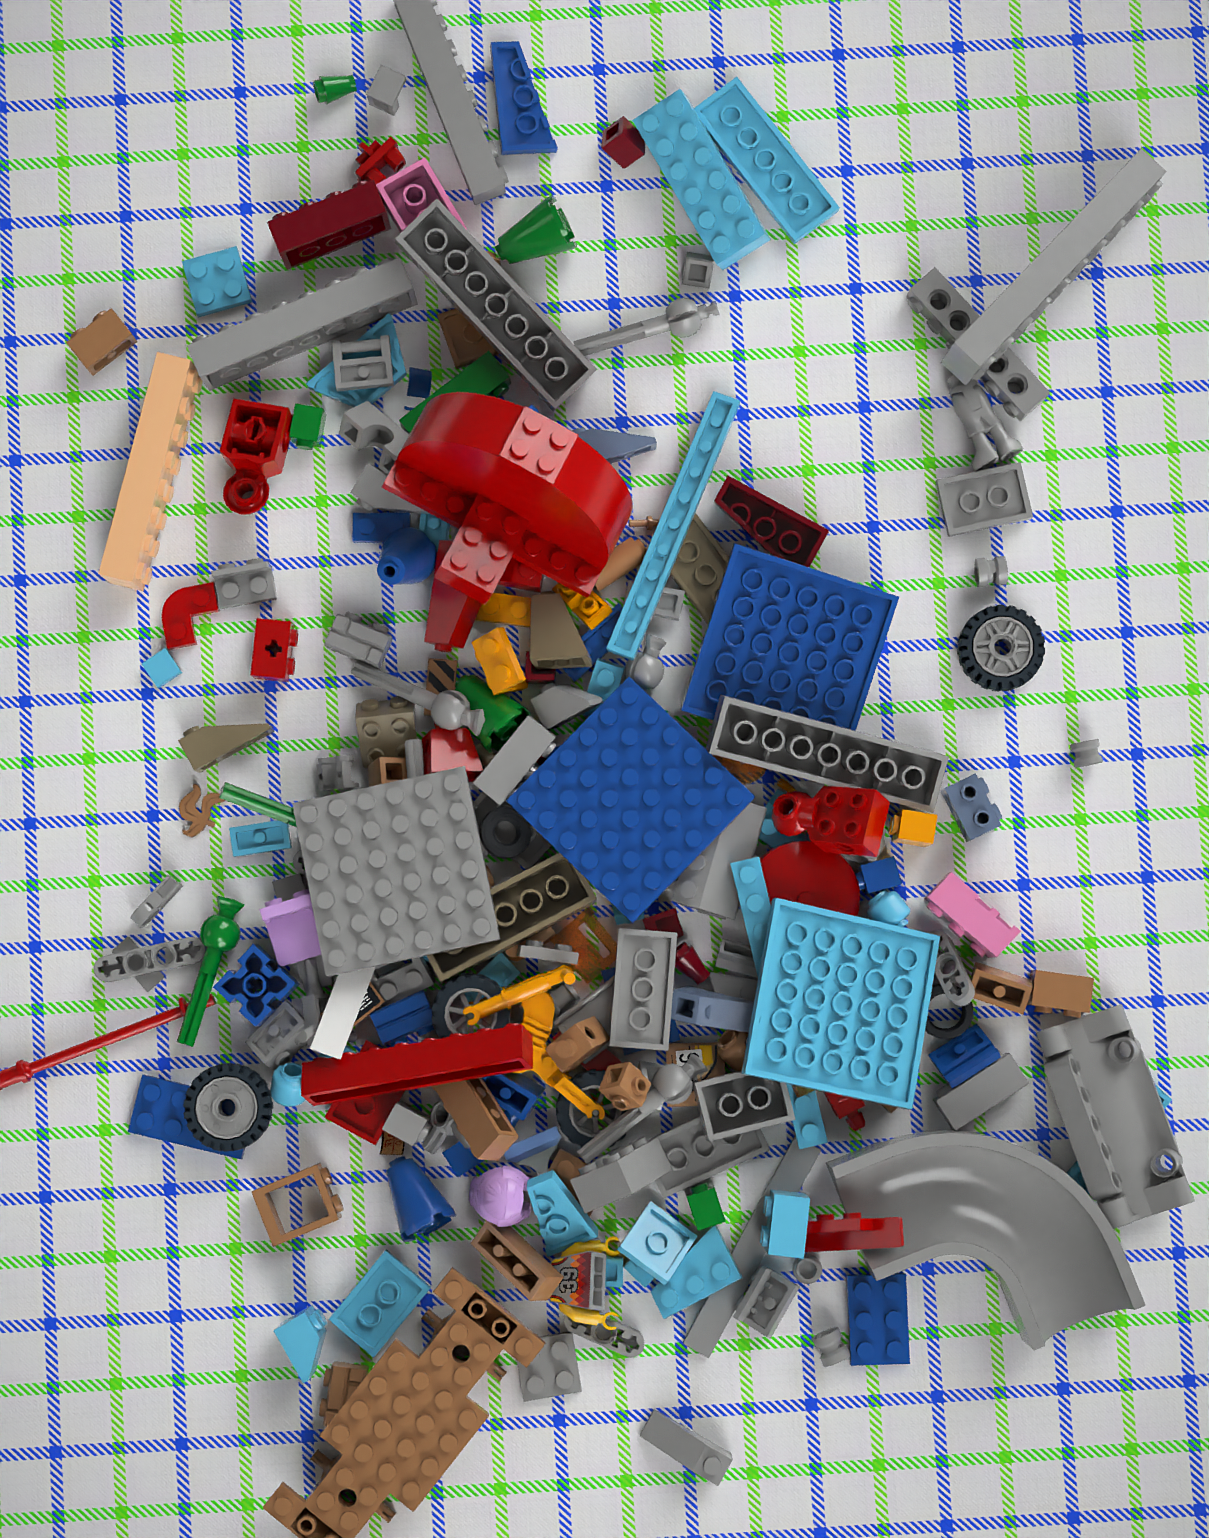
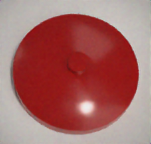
(811, 877)

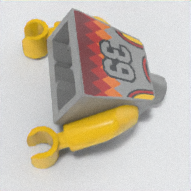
(583, 1286)

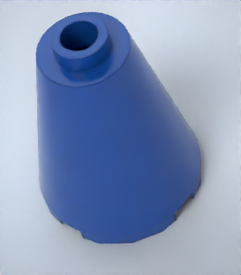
(406, 557)
(416, 1200)

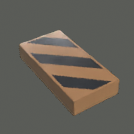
(440, 677)

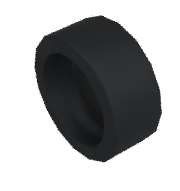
(959, 1028)

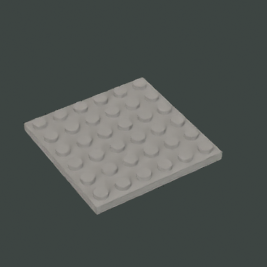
(396, 871)

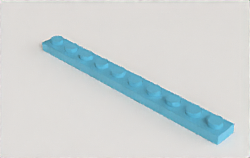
(673, 526)
(756, 912)

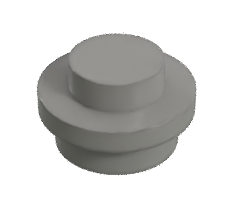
(807, 1269)

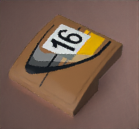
(708, 1053)

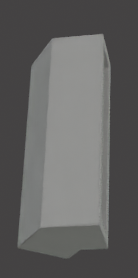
(736, 957)

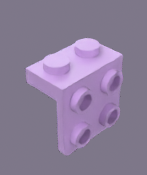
(292, 928)

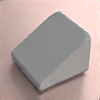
(698, 270)

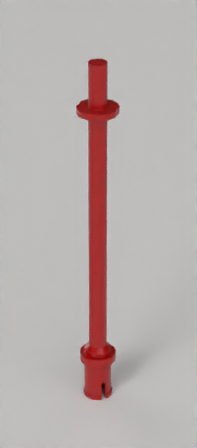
(24, 1070)

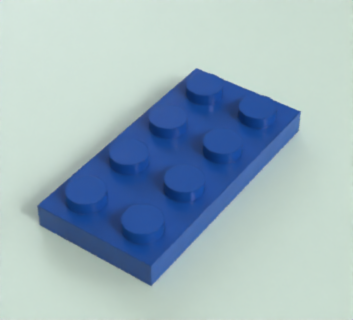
(160, 1114)

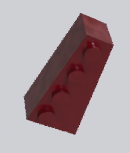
(771, 524)

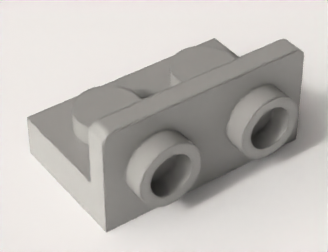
(244, 583)
(278, 1036)

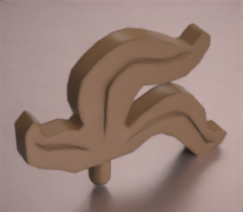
(190, 813)

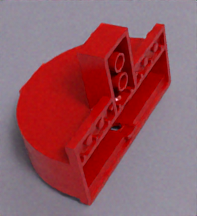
(512, 491)

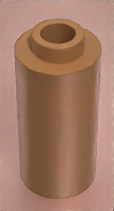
(622, 560)

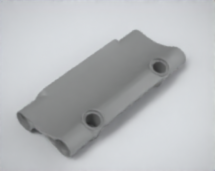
(1114, 1117)

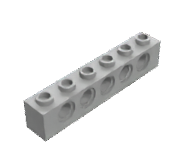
(936, 287)

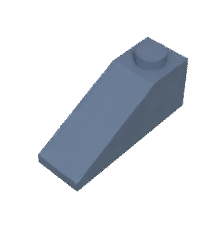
(616, 445)

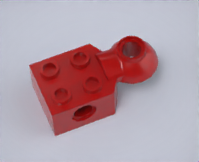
(256, 449)
(835, 818)

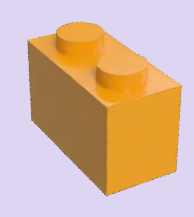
(913, 828)

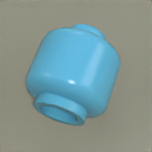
(888, 908)
(287, 1085)

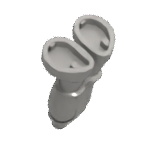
(979, 420)

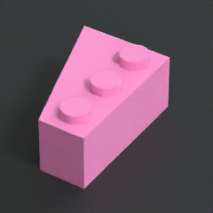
(970, 916)

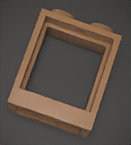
(270, 1216)

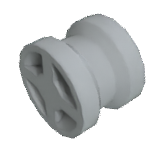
(1086, 753)

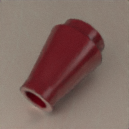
(690, 964)

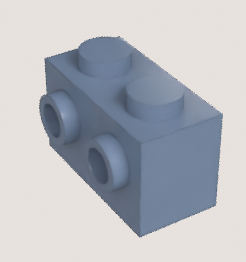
(972, 807)

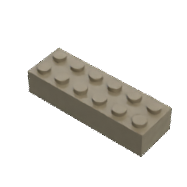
(522, 909)

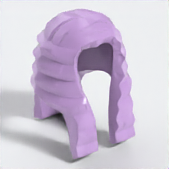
(500, 1196)

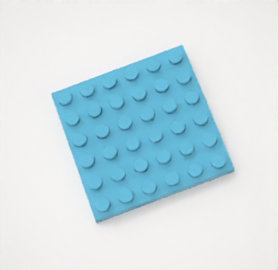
(841, 1004)

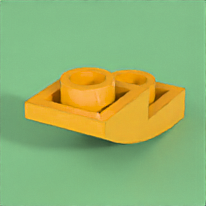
(588, 610)

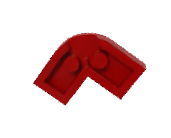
(180, 609)

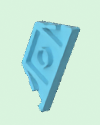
(325, 380)

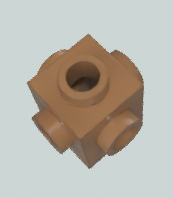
(624, 1086)

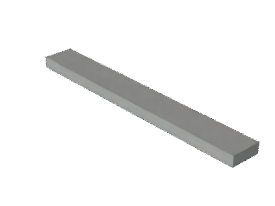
(748, 1252)

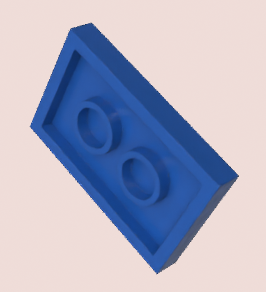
(878, 1320)

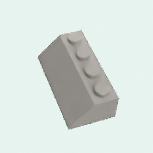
(709, 879)

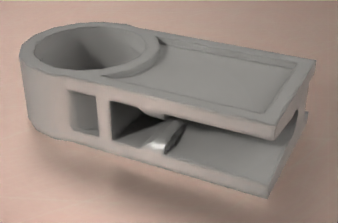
(156, 901)

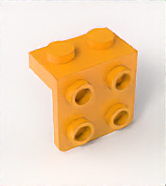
(499, 662)

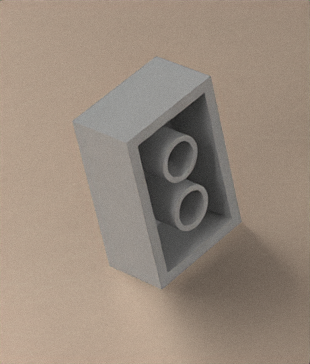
(741, 1104)
(620, 1173)

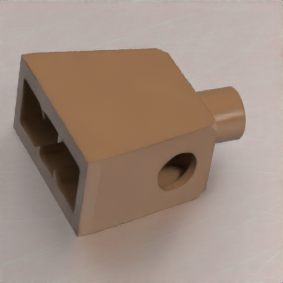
(576, 1046)

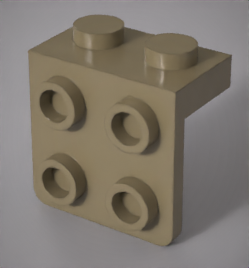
(384, 728)

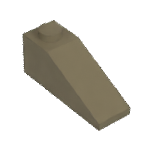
(215, 743)

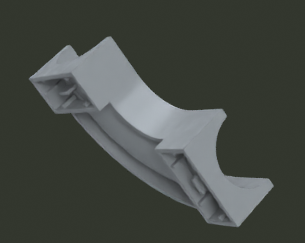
(998, 1206)

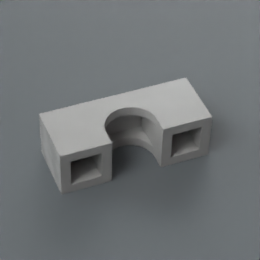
(370, 427)

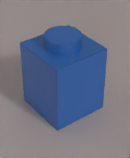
(878, 875)

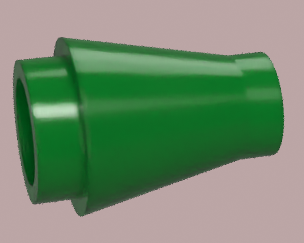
(333, 87)

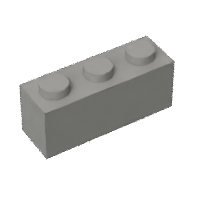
(515, 760)
(980, 1091)

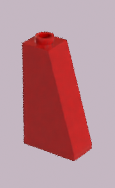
(450, 612)

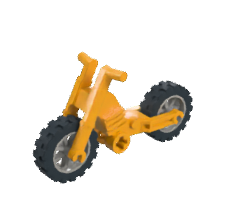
(538, 1020)

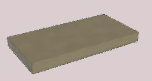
(700, 567)

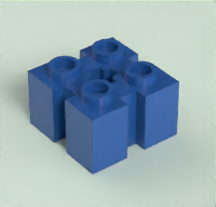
(238, 985)

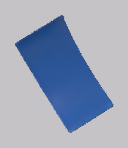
(419, 384)

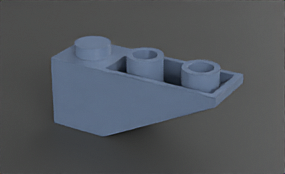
(711, 1009)

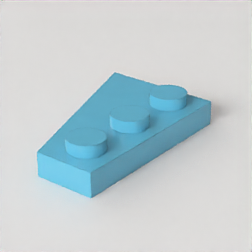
(558, 1213)
(700, 1274)

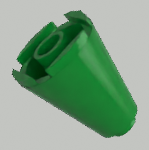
(537, 234)
(500, 711)

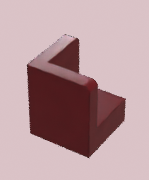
(623, 142)
(542, 676)
(665, 922)

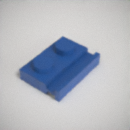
(964, 1056)

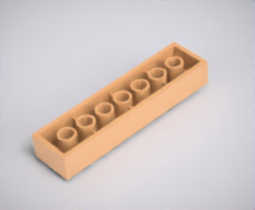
(150, 472)

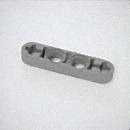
(151, 962)

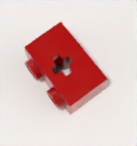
(267, 635)

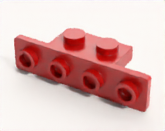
(853, 1233)

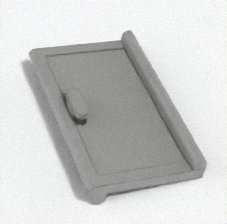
(595, 1004)

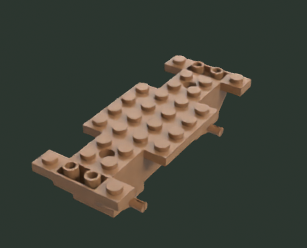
(407, 1417)

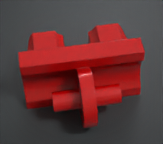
(375, 157)

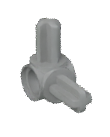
(442, 1126)

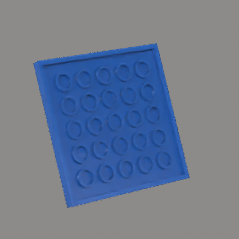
(790, 640)
(630, 799)

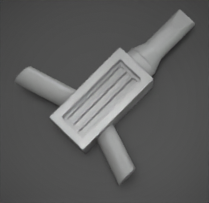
(314, 1004)

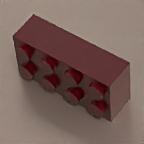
(329, 224)

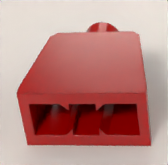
(449, 750)

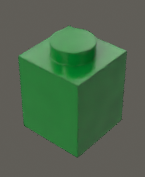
(307, 426)
(705, 1206)

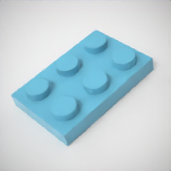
(379, 1303)

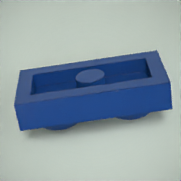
(377, 526)

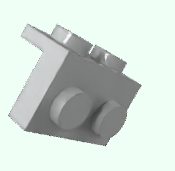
(765, 1301)

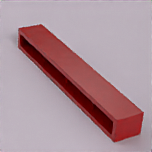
(417, 1064)

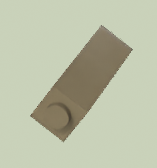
(554, 636)

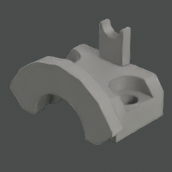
(335, 772)

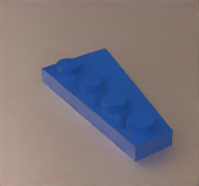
(518, 107)

